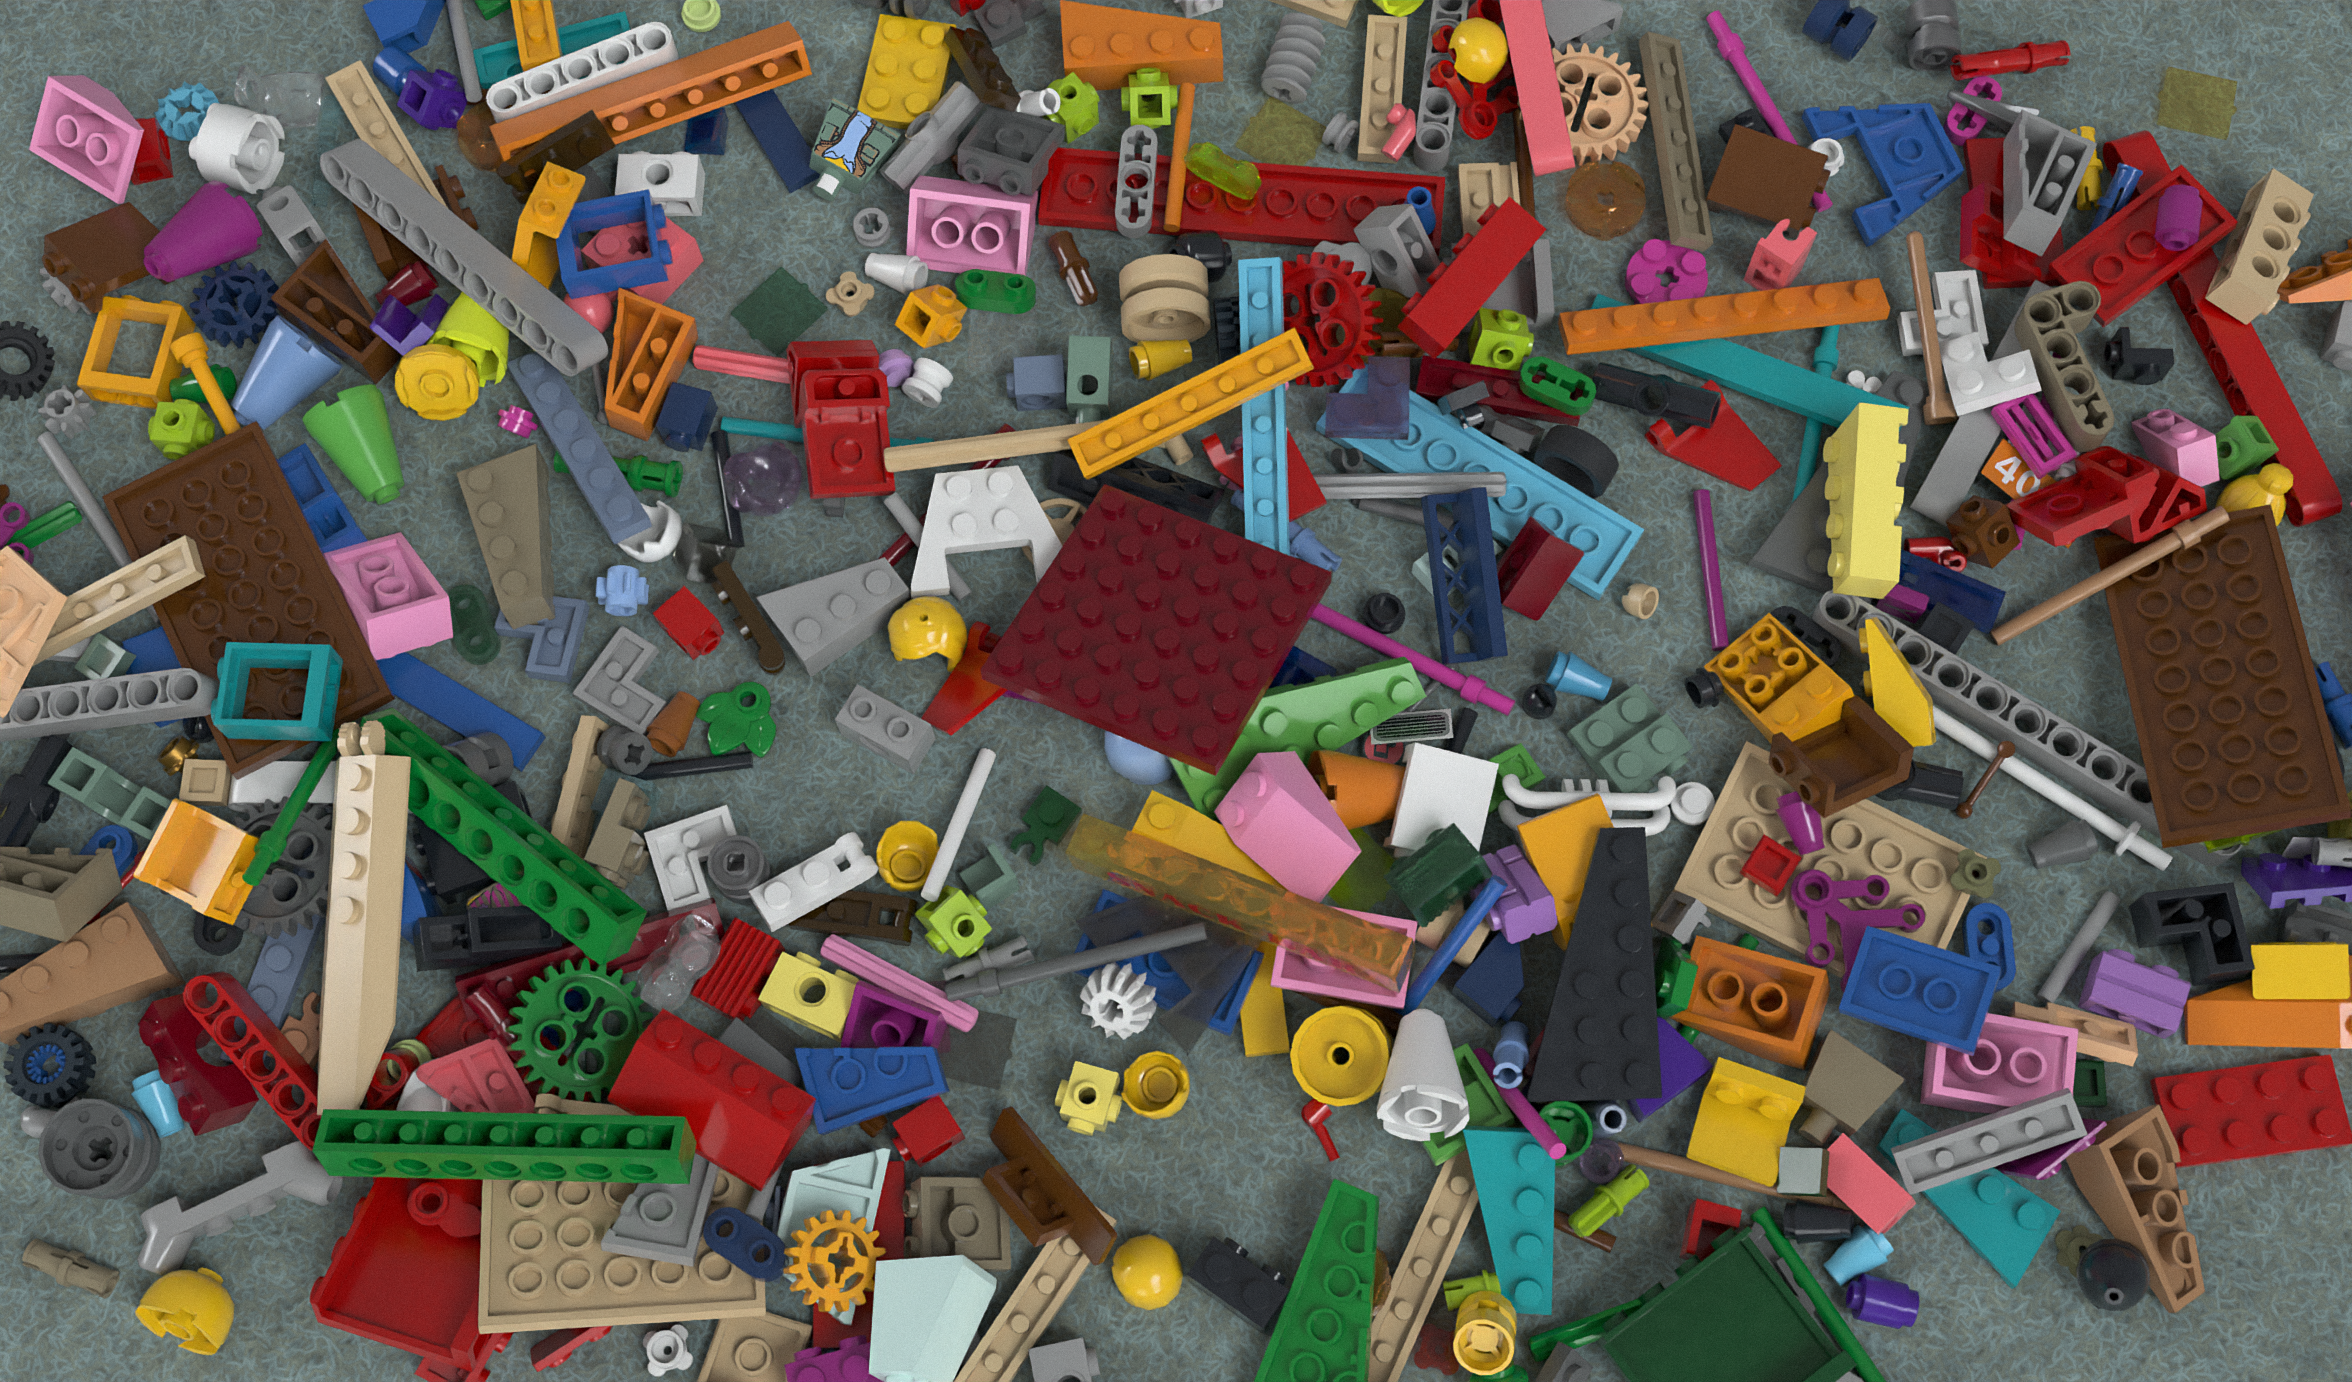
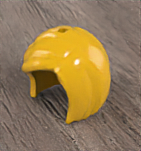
(928, 627)

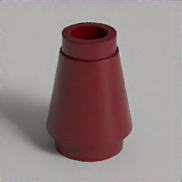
(410, 284)

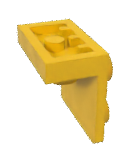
(1744, 1121)

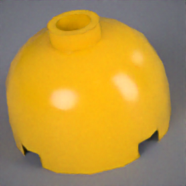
(190, 1308)

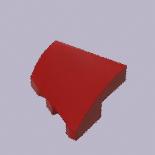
(1983, 237)

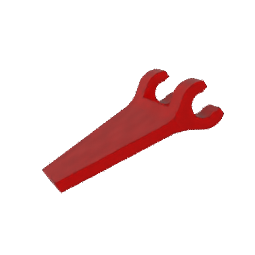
(1724, 451)
(1303, 489)
(965, 691)

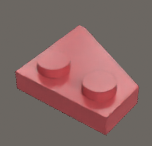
(478, 1080)

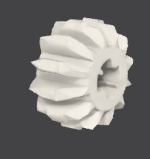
(1118, 1000)

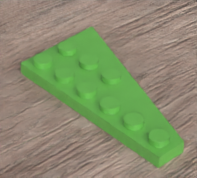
(1307, 720)

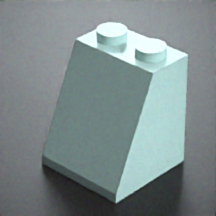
(926, 1316)

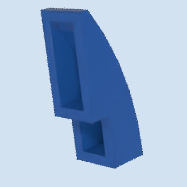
(320, 501)

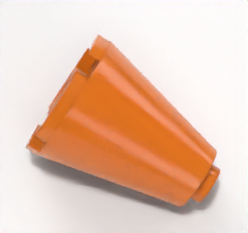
(1357, 787)

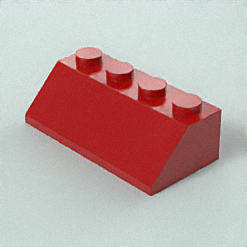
(735, 1107)

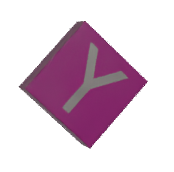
(1903, 603)

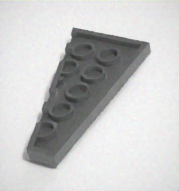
(1799, 543)

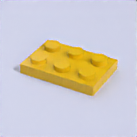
(905, 70)

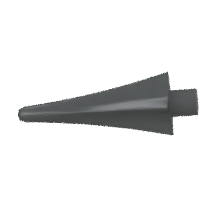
(1996, 112)

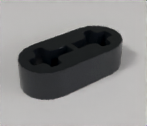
(1810, 632)

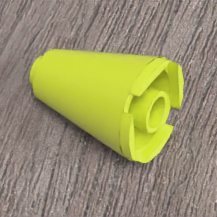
(476, 335)

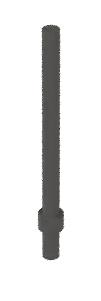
(993, 982)

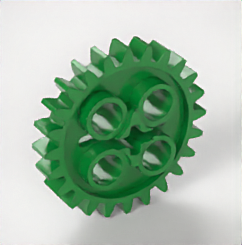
(547, 1009)

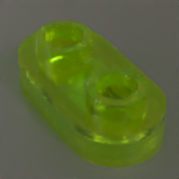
(1223, 171)

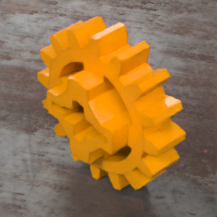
(828, 1277)

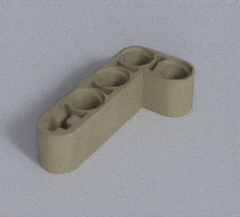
(2082, 417)

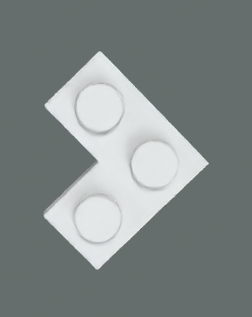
(1956, 312)
(1981, 383)
(681, 849)

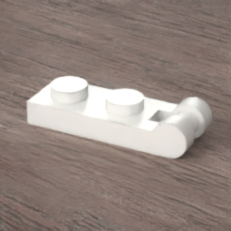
(813, 882)

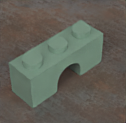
(110, 794)

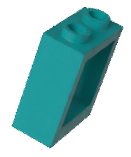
(320, 694)

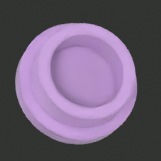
(896, 366)

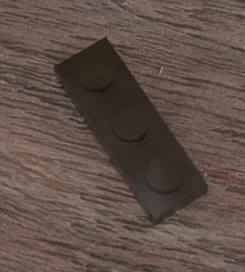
(982, 68)

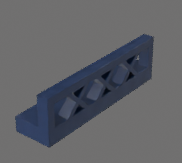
(1478, 576)

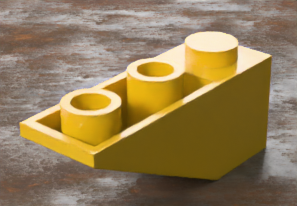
(1895, 687)

